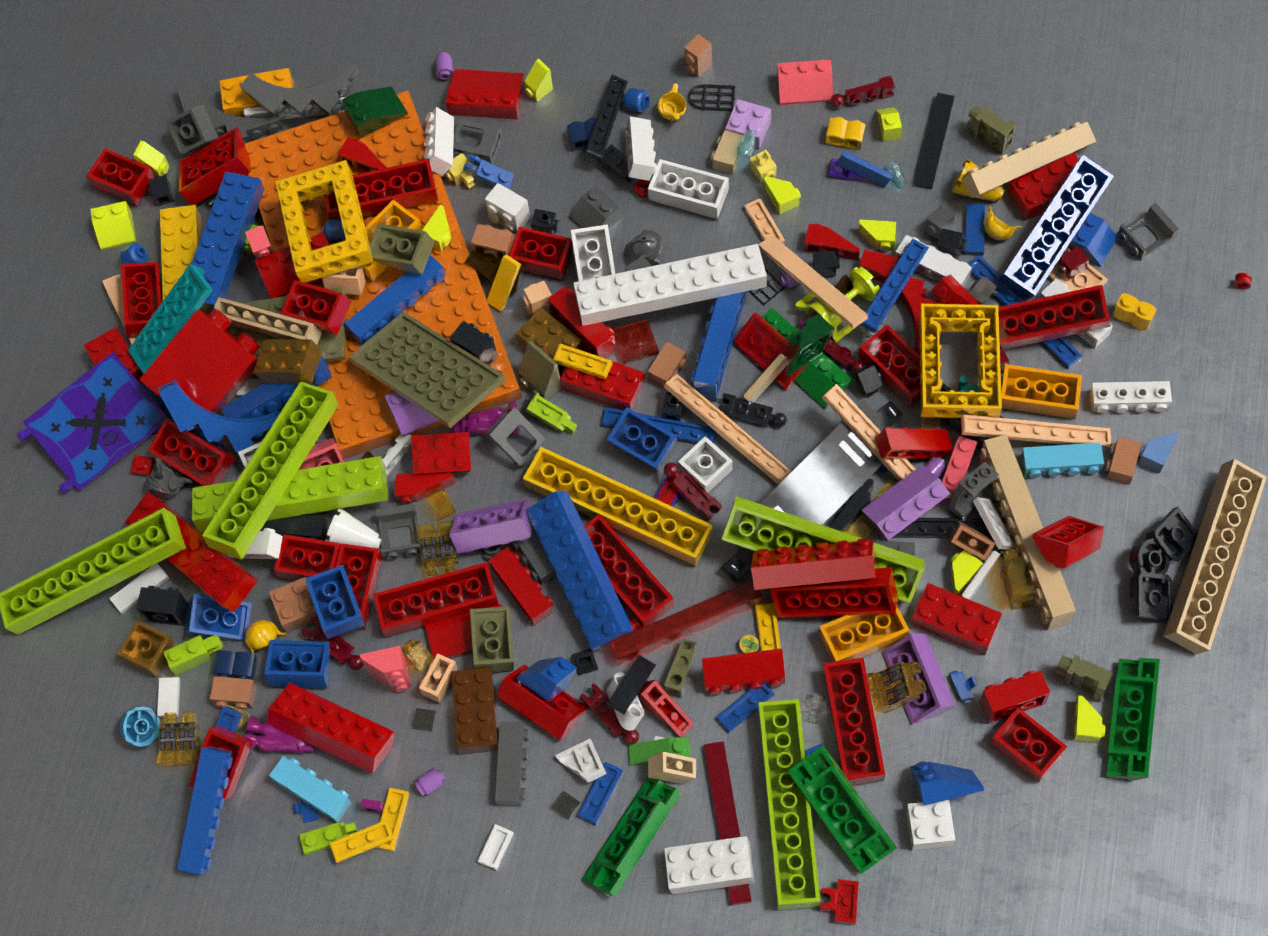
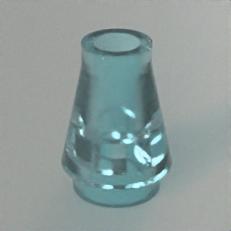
(747, 144)
(897, 177)

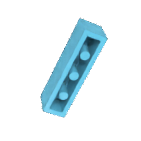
(1062, 460)
(310, 789)

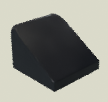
(585, 661)

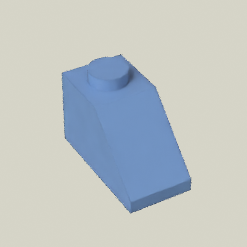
(1157, 451)

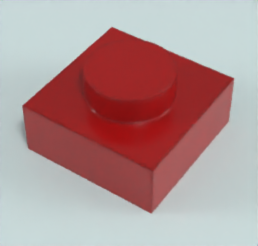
(142, 465)

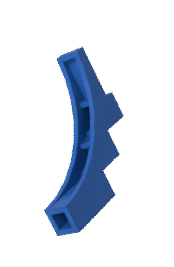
(188, 414)

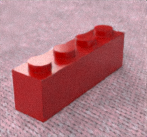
(913, 443)
(521, 586)

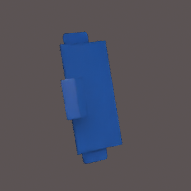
(963, 686)
(308, 812)

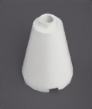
(351, 531)

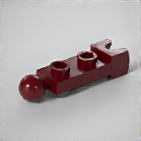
(872, 91)
(843, 355)
(692, 492)
(339, 648)
(607, 715)

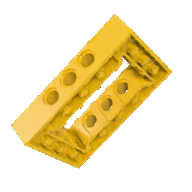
(334, 258)
(960, 318)

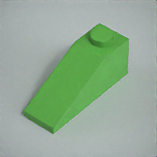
(642, 751)

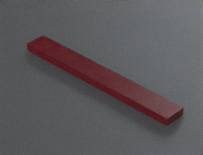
(725, 808)

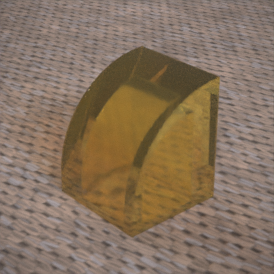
(441, 504)

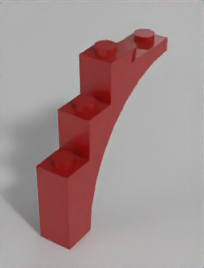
(913, 294)

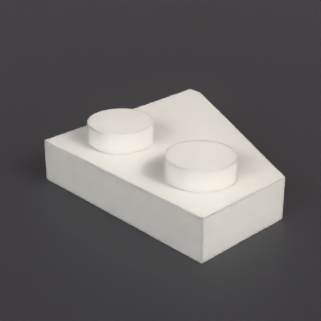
(583, 761)

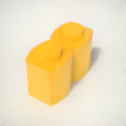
(845, 133)
(1136, 312)

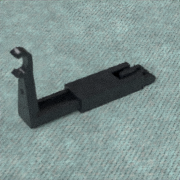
(853, 508)

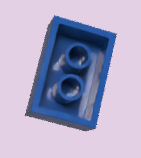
(642, 439)
(334, 601)

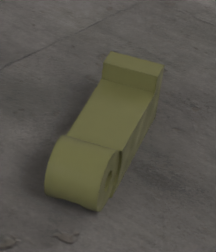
(680, 668)

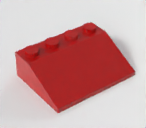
(485, 94)
(204, 169)

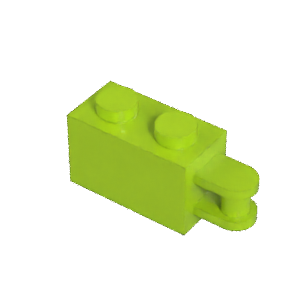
(192, 653)

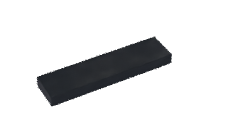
(631, 684)

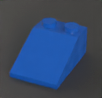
(209, 618)
(943, 782)

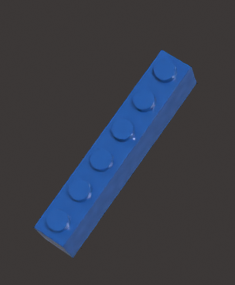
(393, 301)
(270, 397)
(204, 810)

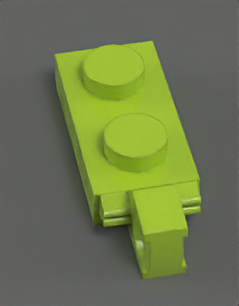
(551, 414)
(320, 838)

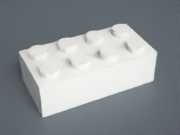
(688, 189)
(592, 252)
(709, 865)

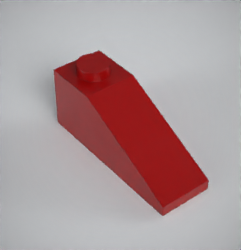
(359, 156)
(825, 239)
(950, 291)
(417, 487)
(663, 708)

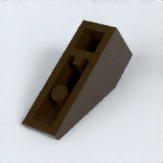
(489, 266)

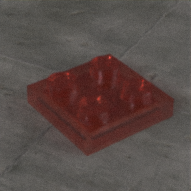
(635, 341)

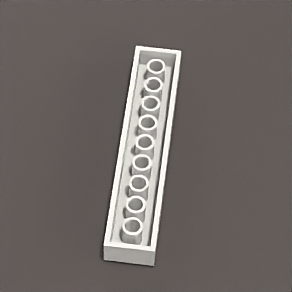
(670, 284)

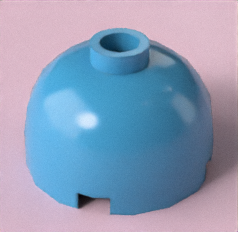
(139, 726)

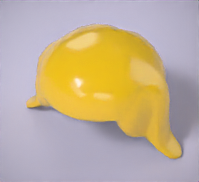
(671, 104)
(996, 228)
(260, 633)

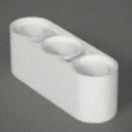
(634, 713)

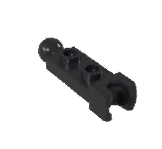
(751, 411)

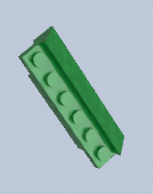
(819, 374)
(1133, 719)
(842, 809)
(631, 836)

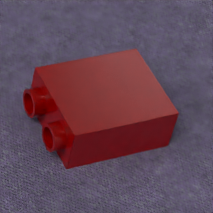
(205, 361)

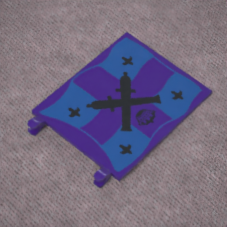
(94, 422)

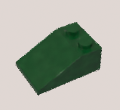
(373, 109)
(809, 342)

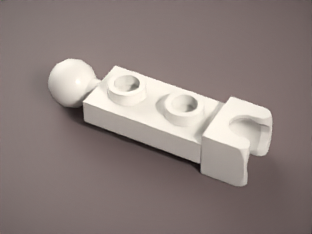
(396, 453)

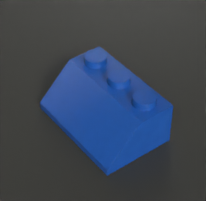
(298, 663)

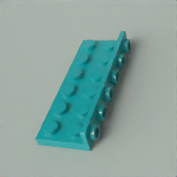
(170, 317)

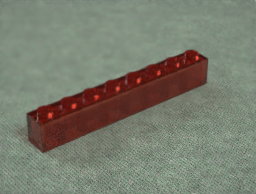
(685, 622)

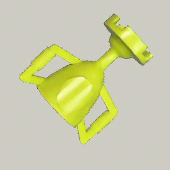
(861, 285)

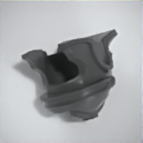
(647, 244)
(166, 481)

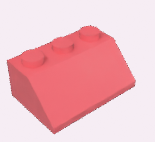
(804, 82)
(323, 454)
(388, 668)

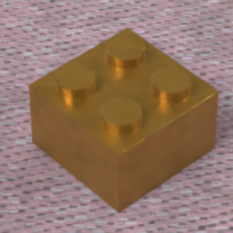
(145, 648)

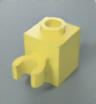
(763, 165)
(458, 174)

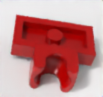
(842, 901)

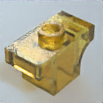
(416, 655)

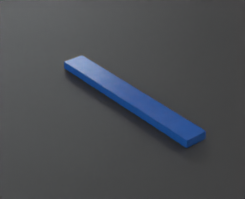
(1058, 347)

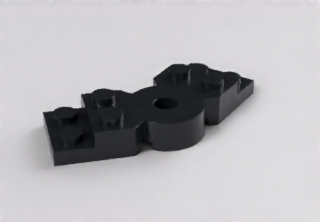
(1150, 559)

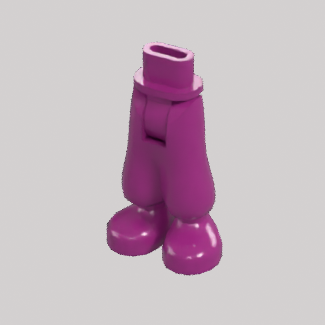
(481, 421)
(274, 739)

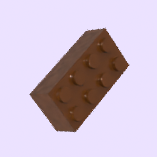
(475, 710)

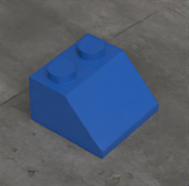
(1094, 239)
(548, 676)

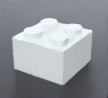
(507, 208)
(706, 464)
(930, 825)

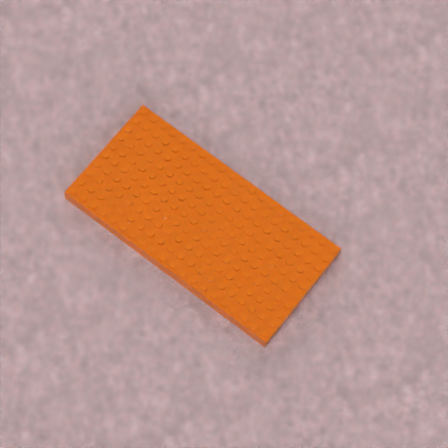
(363, 415)

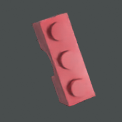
(259, 242)
(959, 463)

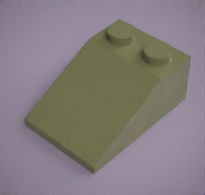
(401, 248)
(539, 372)
(492, 638)

